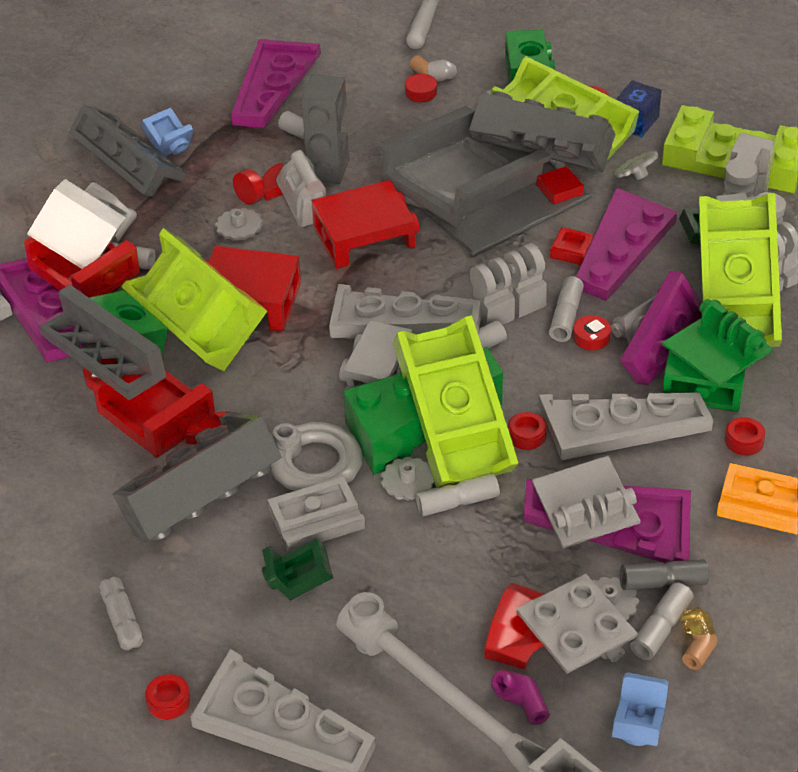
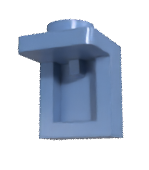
(167, 132)
(640, 709)

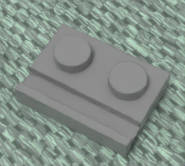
(316, 512)

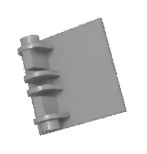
(586, 501)
(577, 624)

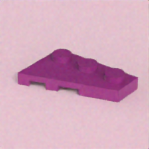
(670, 312)

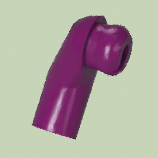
(523, 692)

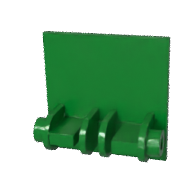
(718, 343)

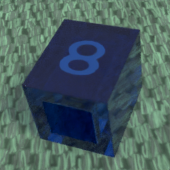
(645, 100)

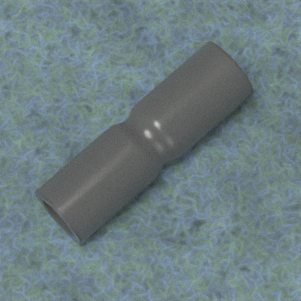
(658, 575)

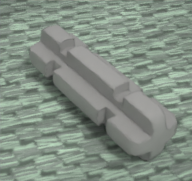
(121, 613)

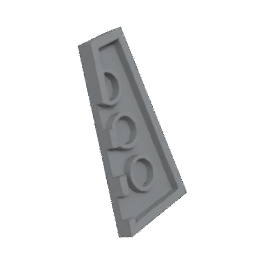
(355, 309)
(604, 425)
(266, 716)

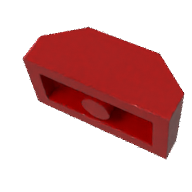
(509, 637)

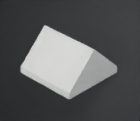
(76, 224)

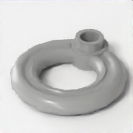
(290, 440)

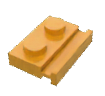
(760, 498)

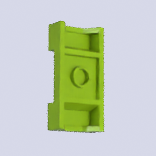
(558, 90)
(706, 147)
(742, 260)
(196, 302)
(456, 403)

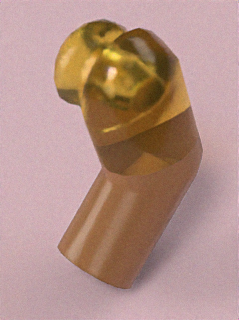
(704, 637)

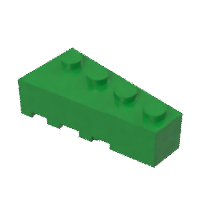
(386, 417)

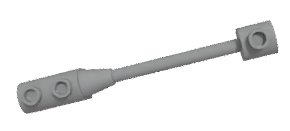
(375, 630)

